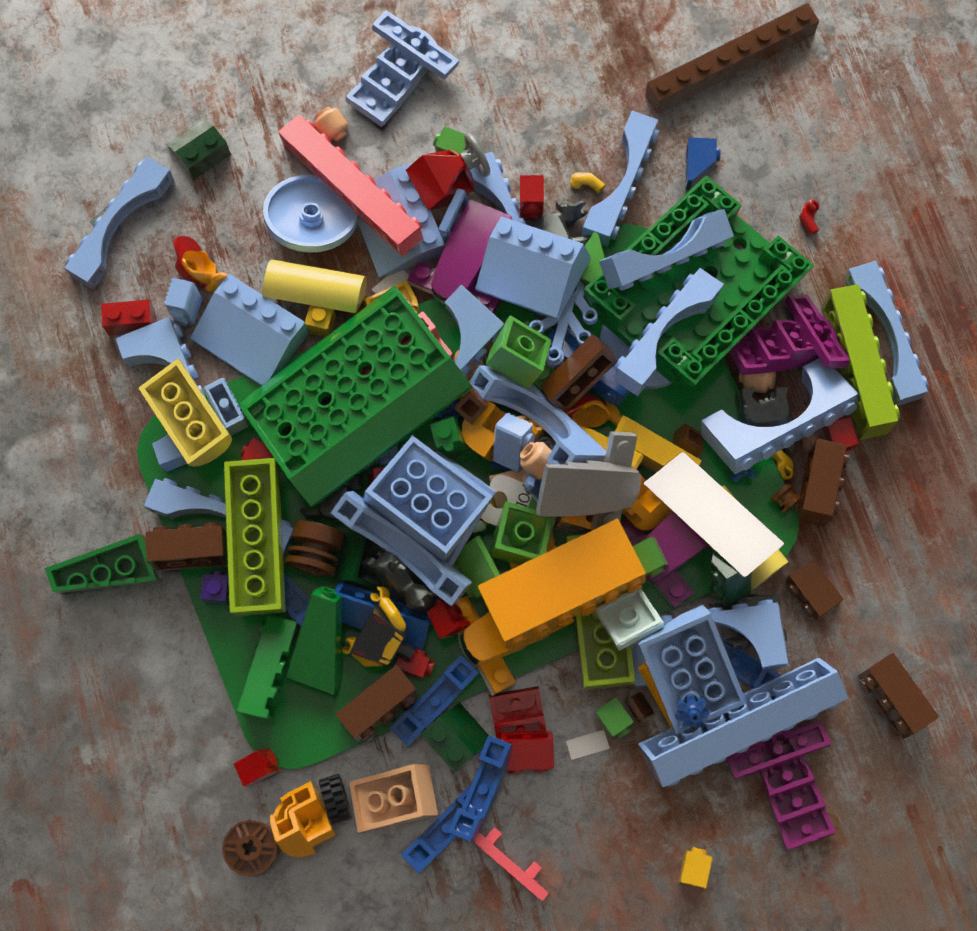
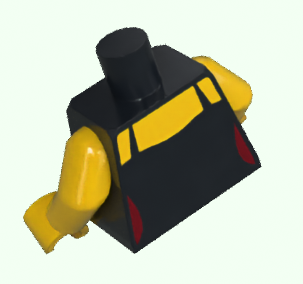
(381, 635)

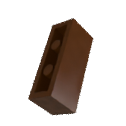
(579, 373)

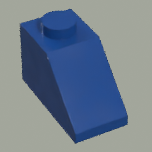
(700, 159)

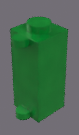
(449, 439)

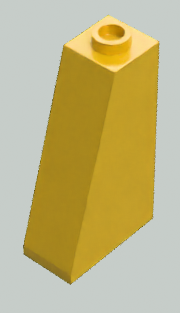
(655, 449)

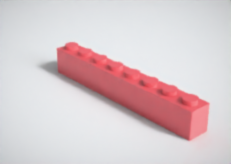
(351, 185)

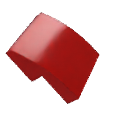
(517, 711)

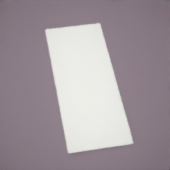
(714, 514)

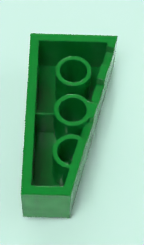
(106, 567)
(268, 669)

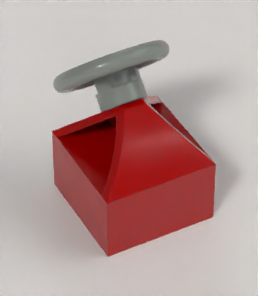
(442, 172)

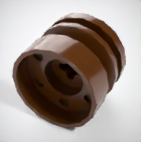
(315, 544)
(255, 864)

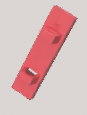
(525, 878)

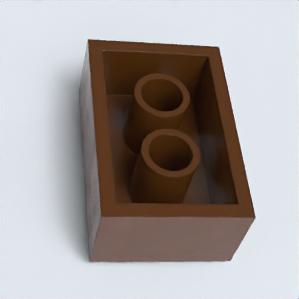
(822, 482)
(187, 547)
(897, 696)
(378, 705)

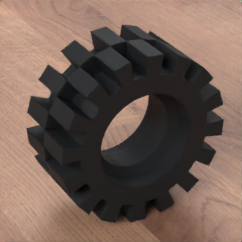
(335, 799)

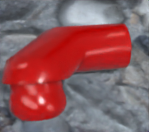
(807, 216)

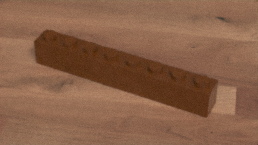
(731, 58)

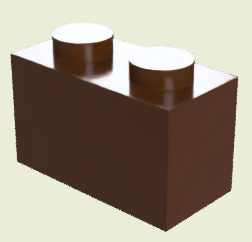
(813, 590)

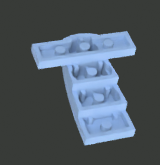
(398, 68)

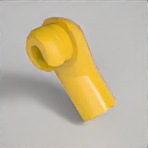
(587, 179)
(784, 464)

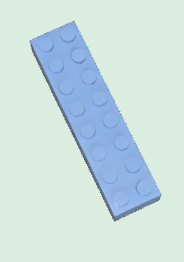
(798, 698)

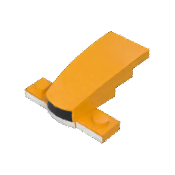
(485, 647)

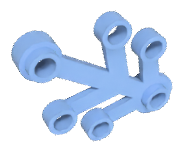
(565, 319)

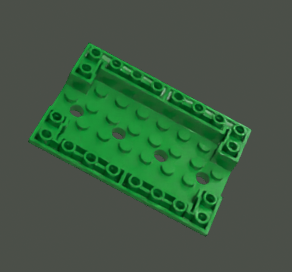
(751, 279)
(366, 411)

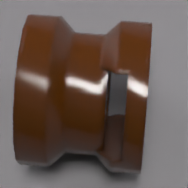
(785, 498)

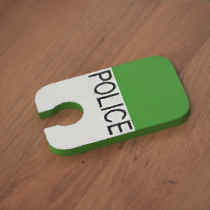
(514, 493)

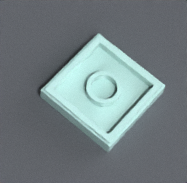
(629, 618)

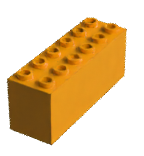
(563, 584)

